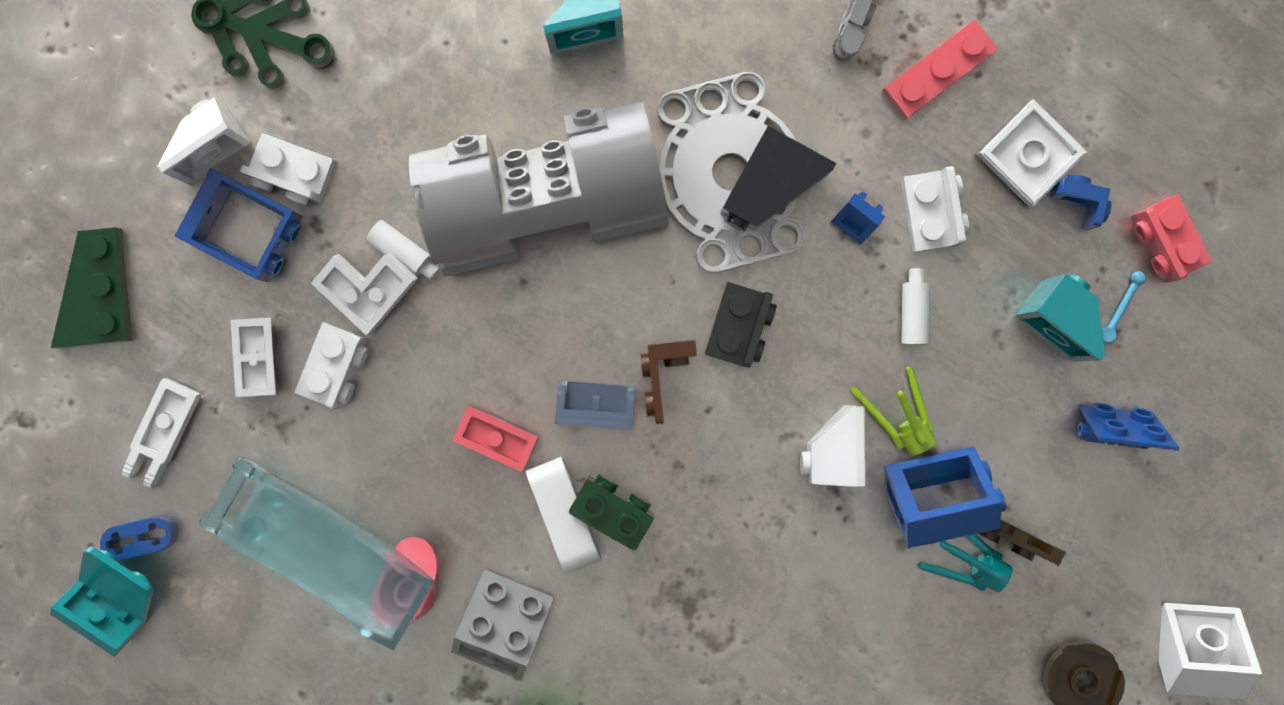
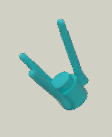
(987, 570)

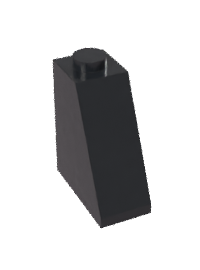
(773, 179)

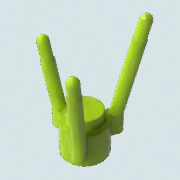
(915, 432)

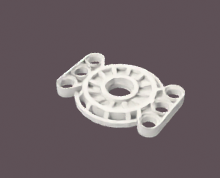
(707, 138)

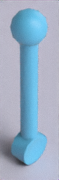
(1137, 278)

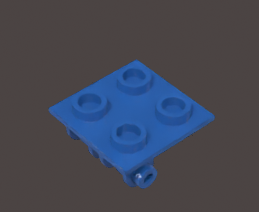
(1132, 428)

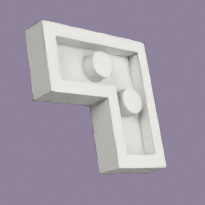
(362, 298)

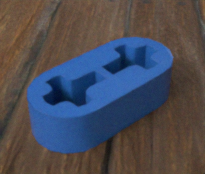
(141, 545)

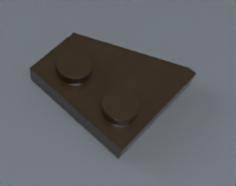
(1025, 543)

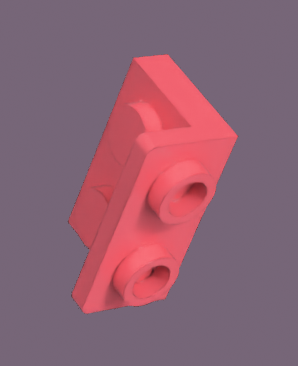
(1171, 239)

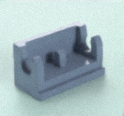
(595, 405)

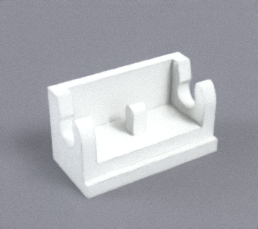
(253, 357)

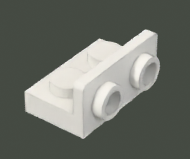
(290, 168)
(934, 209)
(332, 366)

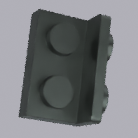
(740, 325)

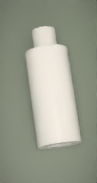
(388, 239)
(915, 309)

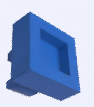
(858, 218)

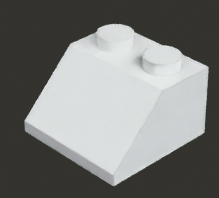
(1206, 651)

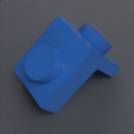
(1079, 191)

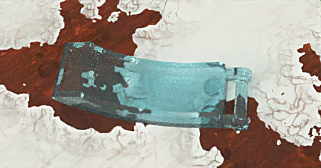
(321, 552)

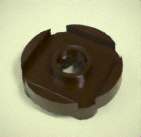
(1072, 660)

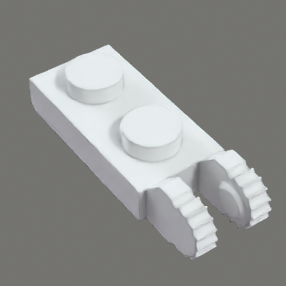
(161, 430)

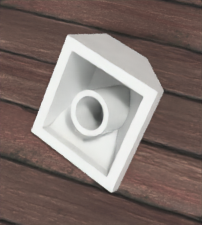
(202, 141)
(837, 450)

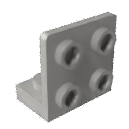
(502, 624)

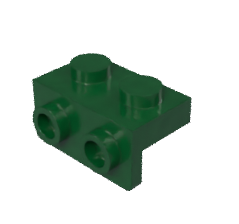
(611, 512)

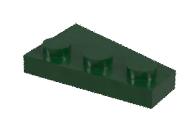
(95, 292)

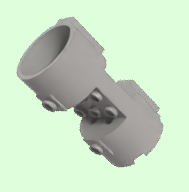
(481, 203)

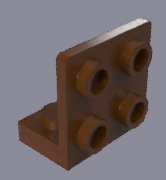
(673, 355)

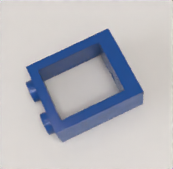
(207, 207)
(948, 521)

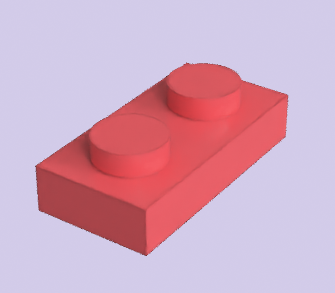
(495, 438)

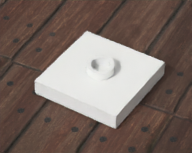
(1032, 153)

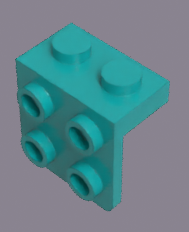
(105, 602)

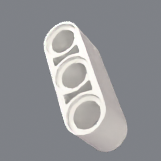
(554, 496)

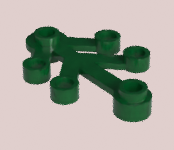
(254, 31)

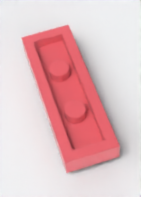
(939, 69)

